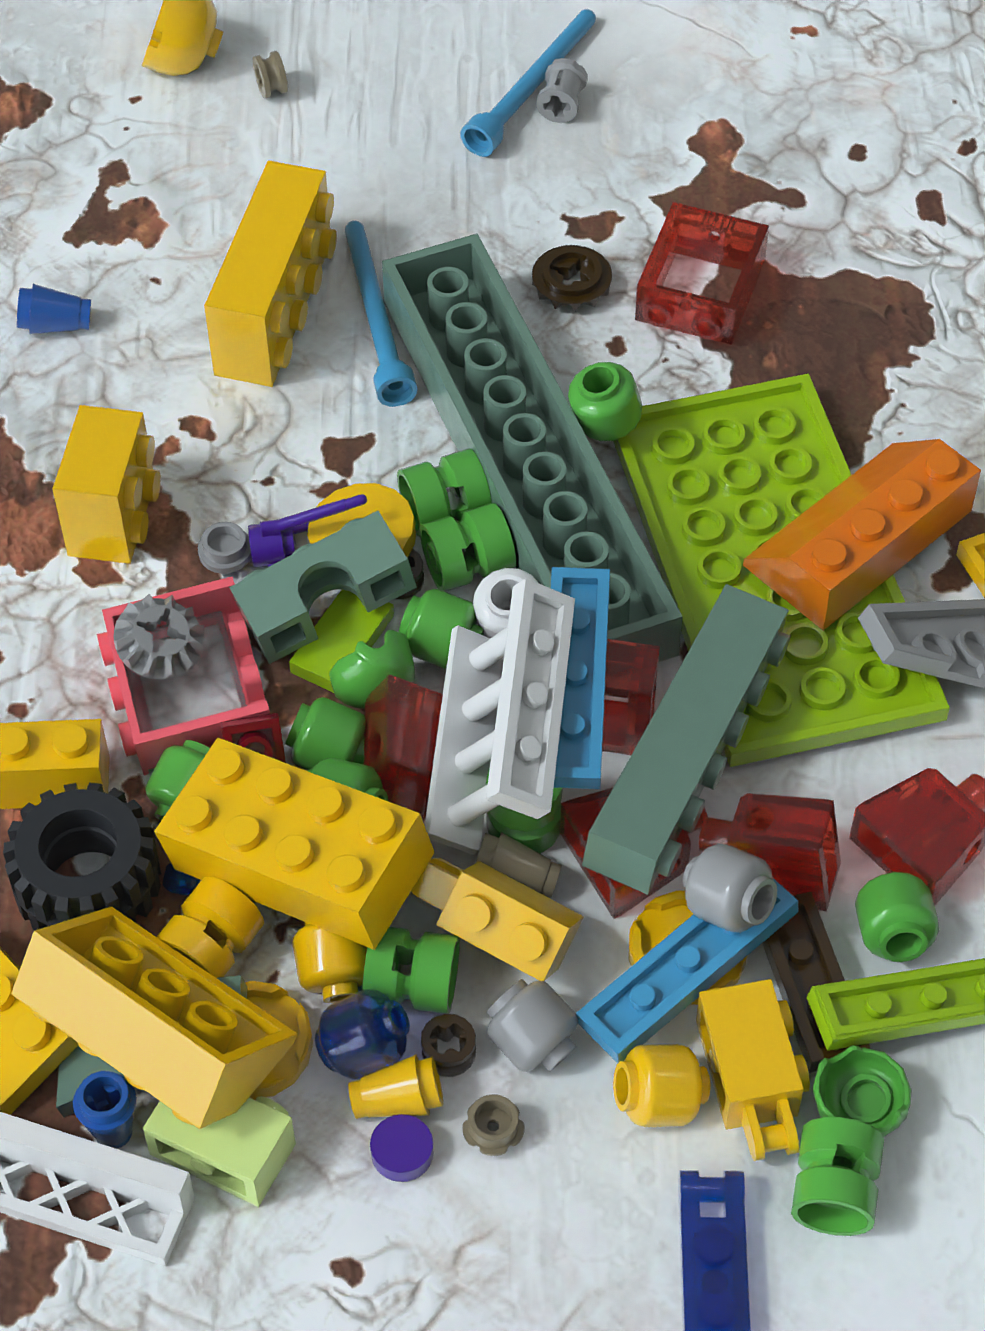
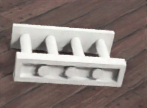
(501, 716)

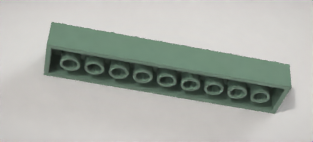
(517, 421)

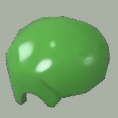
(367, 667)
(864, 1088)

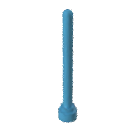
(485, 130)
(393, 378)

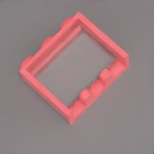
(189, 707)

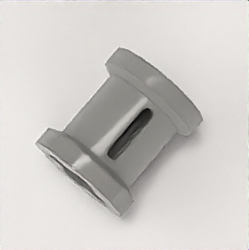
(561, 90)

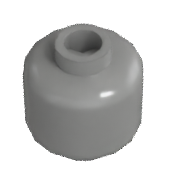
(729, 888)
(532, 1025)

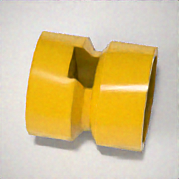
(213, 926)

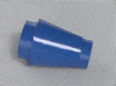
(51, 310)
(106, 1107)

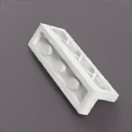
(95, 1168)

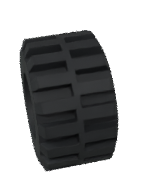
(75, 825)

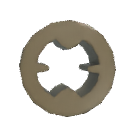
(270, 74)

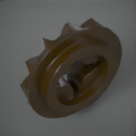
(563, 263)

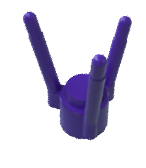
(276, 540)

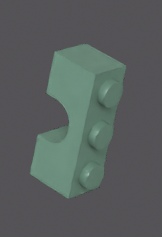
(355, 559)

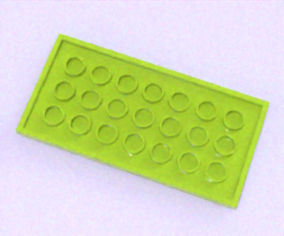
(714, 486)

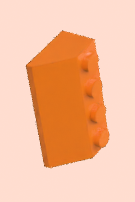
(867, 528)

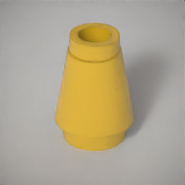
(399, 1089)

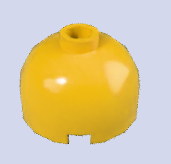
(183, 37)

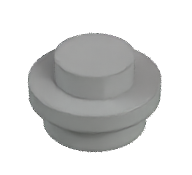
(224, 548)

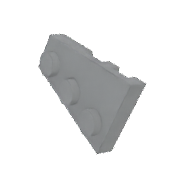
(930, 637)

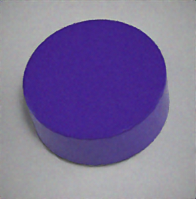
(401, 1148)

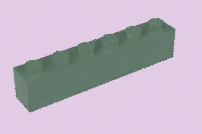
(685, 741)

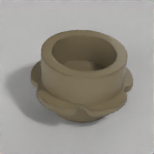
(497, 1110)

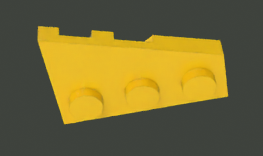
(27, 1044)

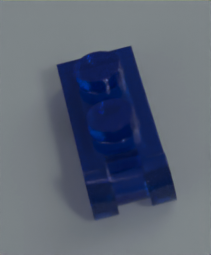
(713, 1253)

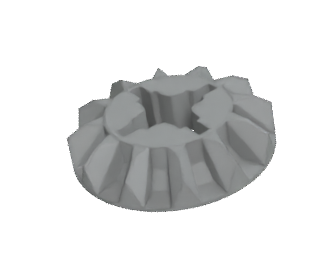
(136, 646)

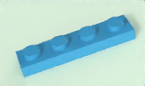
(584, 695)
(672, 977)

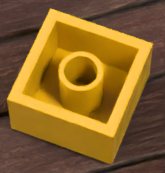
(106, 484)

